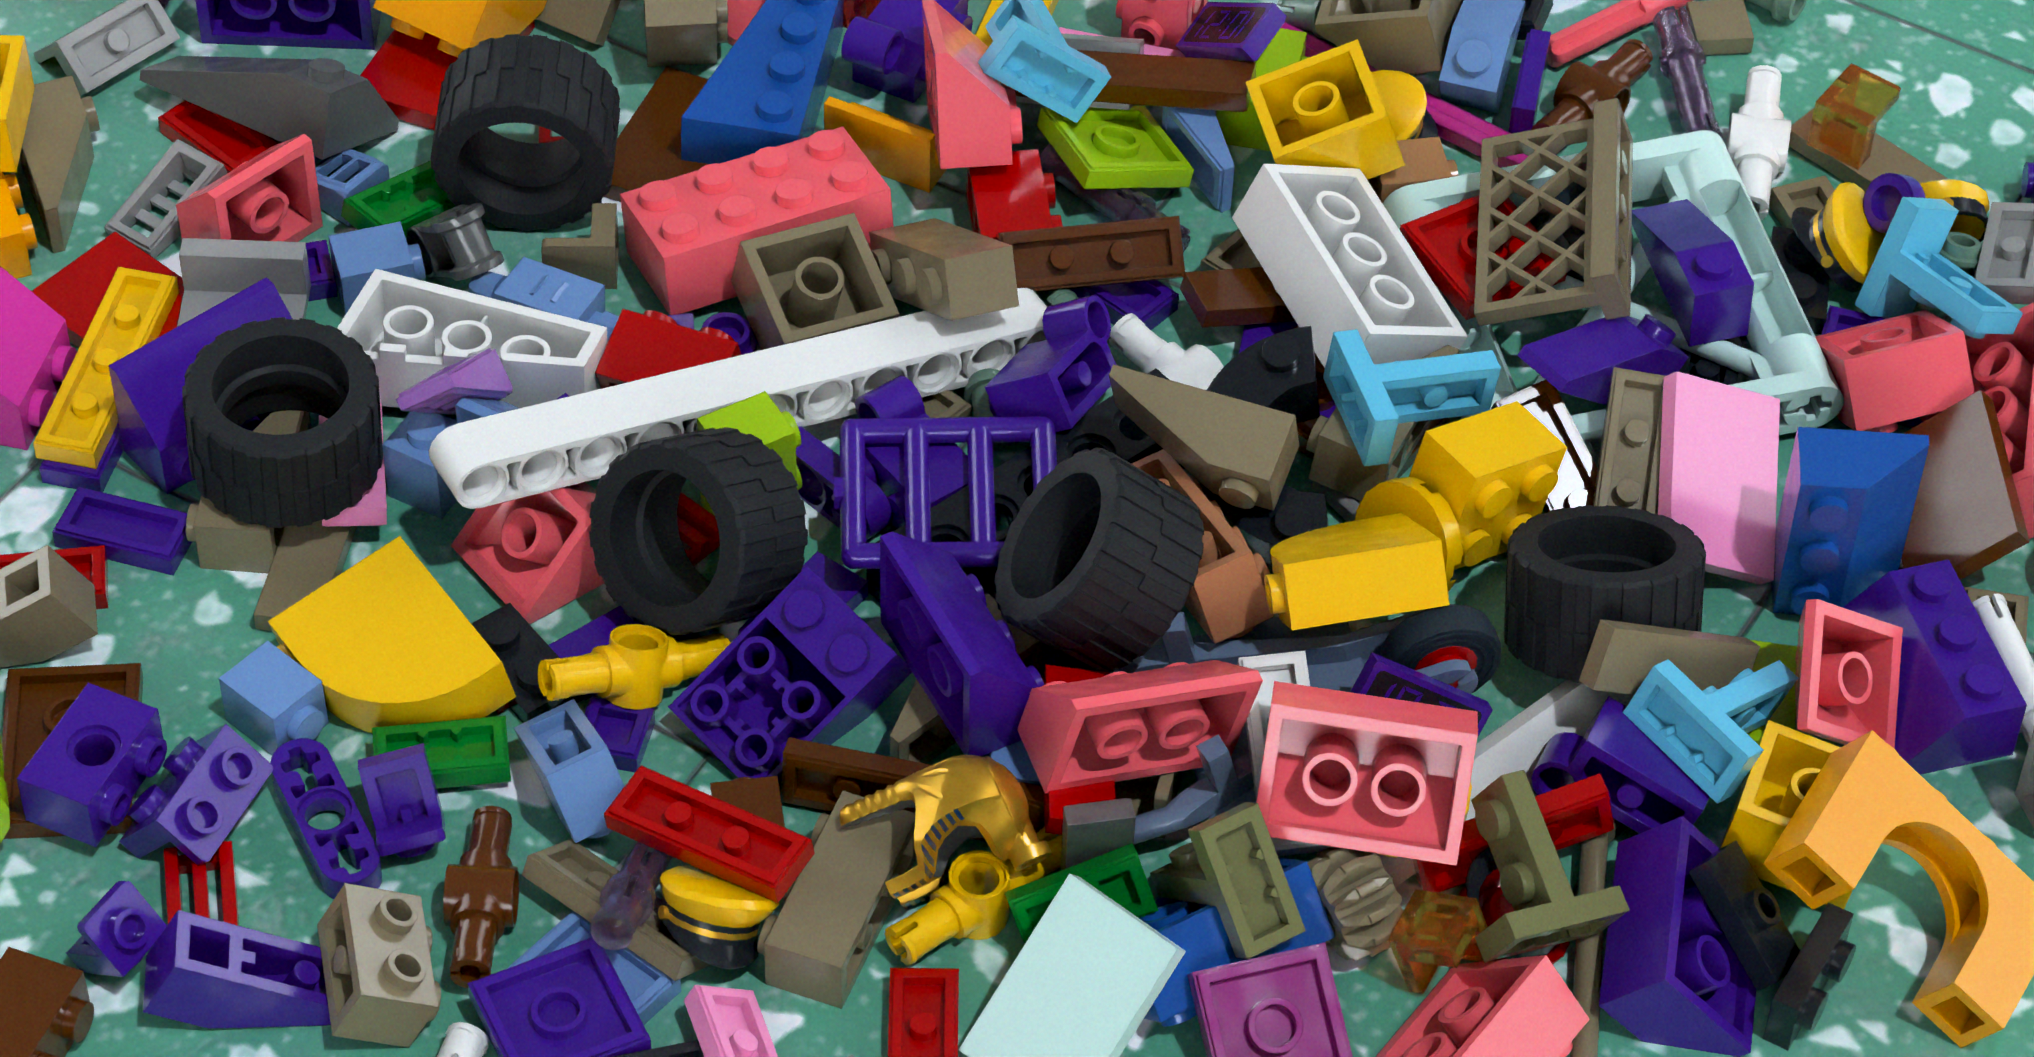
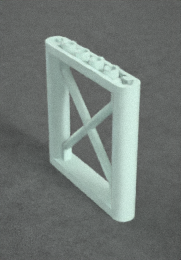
(1696, 168)

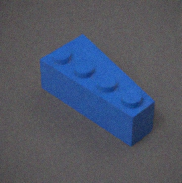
(766, 84)

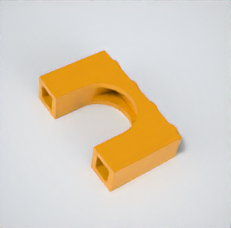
(1876, 798)

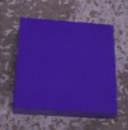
(559, 1007)

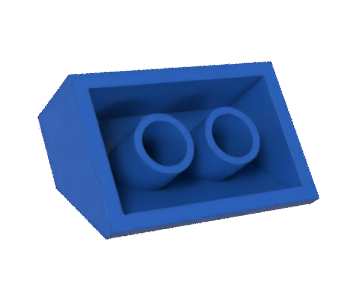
(1844, 513)
(1203, 937)

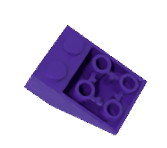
(793, 672)

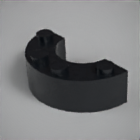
(1283, 377)

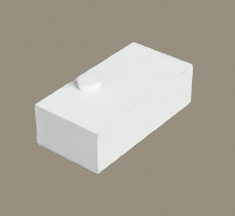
(1343, 262)

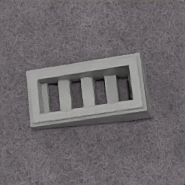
(167, 176)

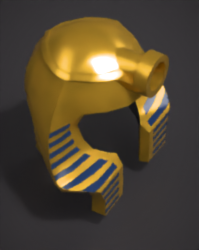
(953, 803)

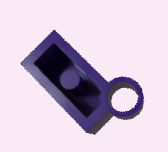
(890, 46)
(1059, 374)
(886, 461)
(1640, 777)

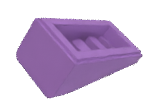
(472, 377)

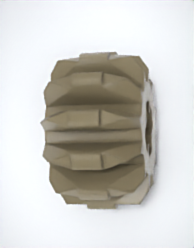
(1357, 900)

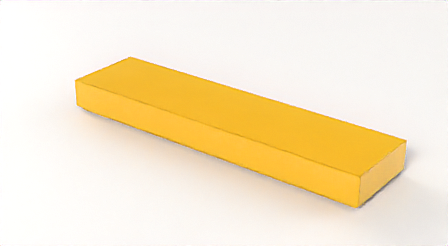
(85, 405)

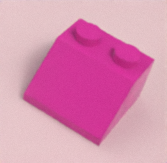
(32, 361)

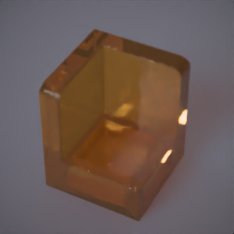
(1849, 113)
(1435, 933)

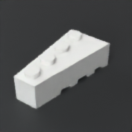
(423, 327)

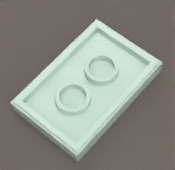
(1076, 982)

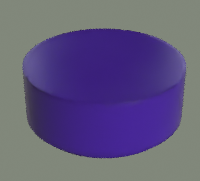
(1884, 197)

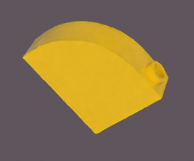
(1356, 572)
(392, 646)

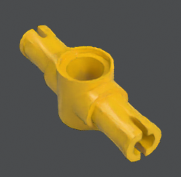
(631, 668)
(970, 902)

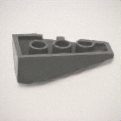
(281, 97)

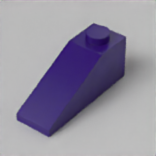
(1696, 271)
(1584, 356)
(233, 977)

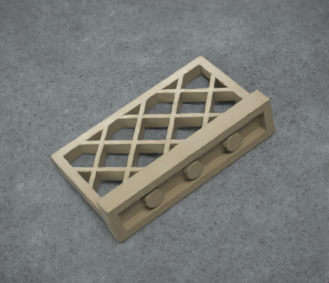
(1605, 172)

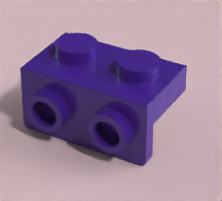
(199, 798)

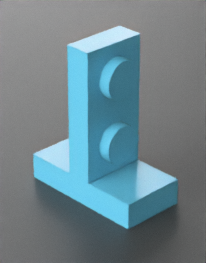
(1038, 62)
(1913, 271)
(1383, 395)
(1709, 727)

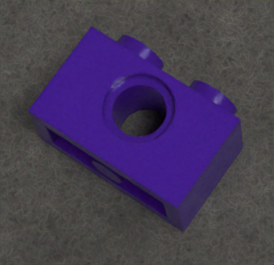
(92, 765)

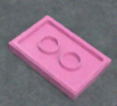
(1721, 472)

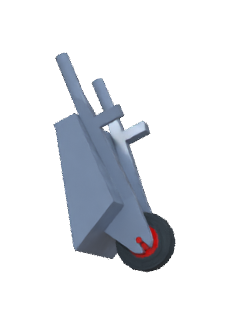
(1441, 642)

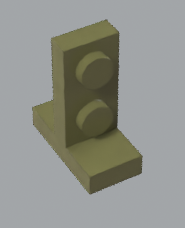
(1239, 873)
(1533, 877)

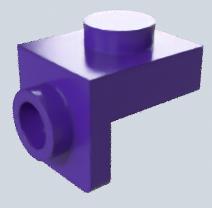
(403, 801)
(116, 932)

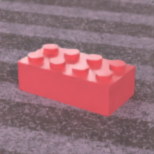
(691, 225)

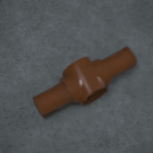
(1602, 81)
(481, 895)

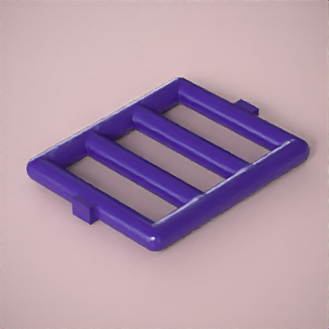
(916, 435)

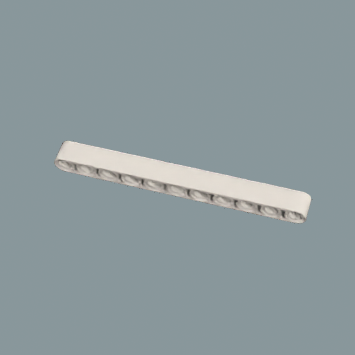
(811, 379)

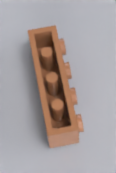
(1230, 579)

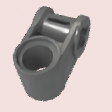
(455, 243)

